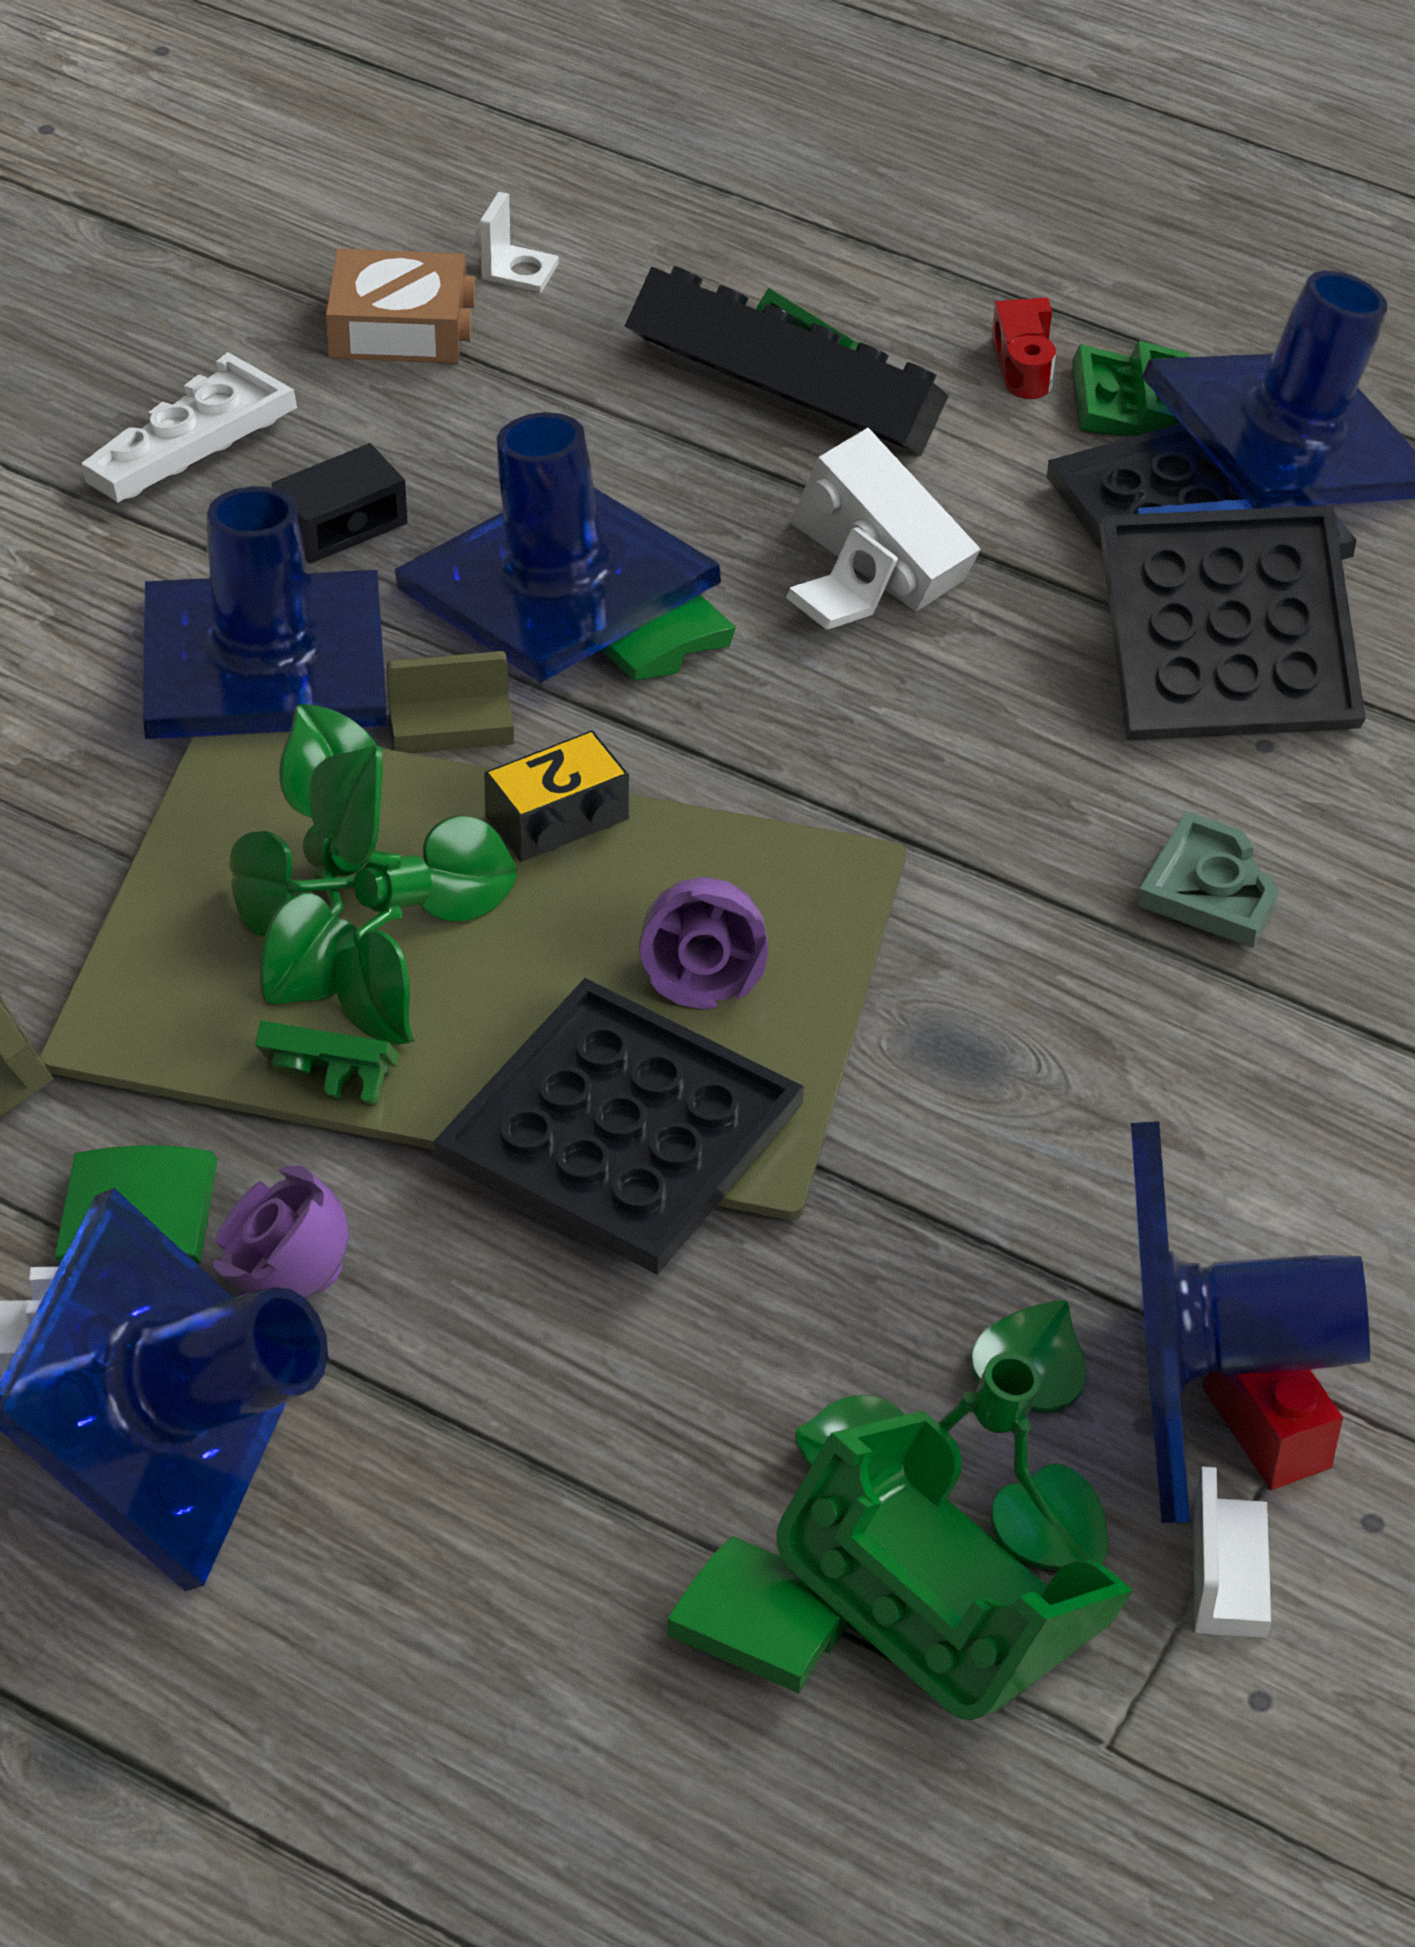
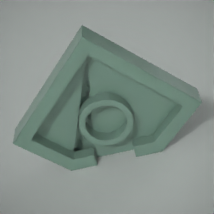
(1210, 881)

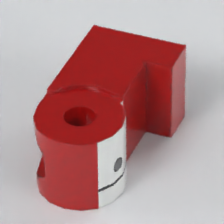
(1024, 346)

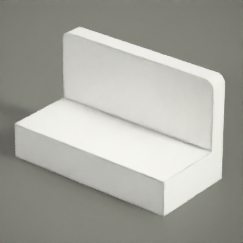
(1230, 1563)

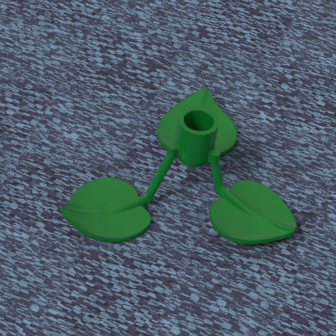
(345, 808)
(464, 856)
(1021, 1366)

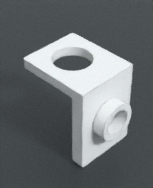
(499, 256)
(842, 595)

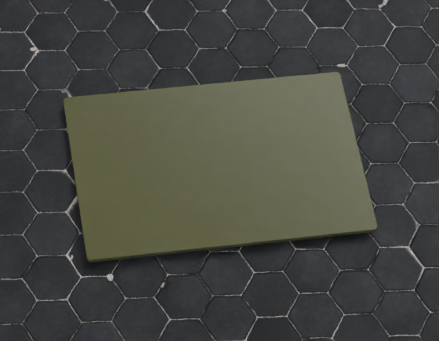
(179, 1000)

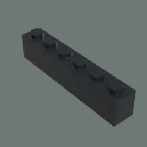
(788, 360)

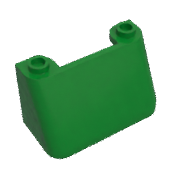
(925, 1579)

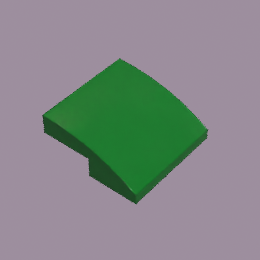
(1113, 393)
(662, 643)
(161, 1181)
(756, 1615)

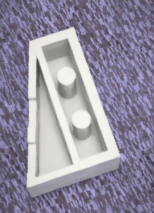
(872, 490)

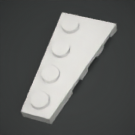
(200, 423)

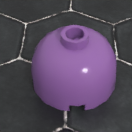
(703, 942)
(284, 1236)

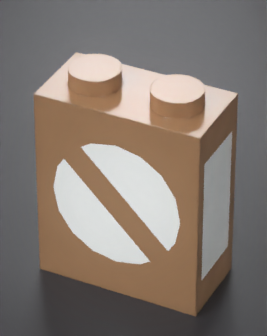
(399, 306)

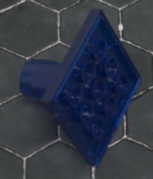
(1294, 420)
(559, 563)
(259, 631)
(1231, 1317)
(155, 1386)

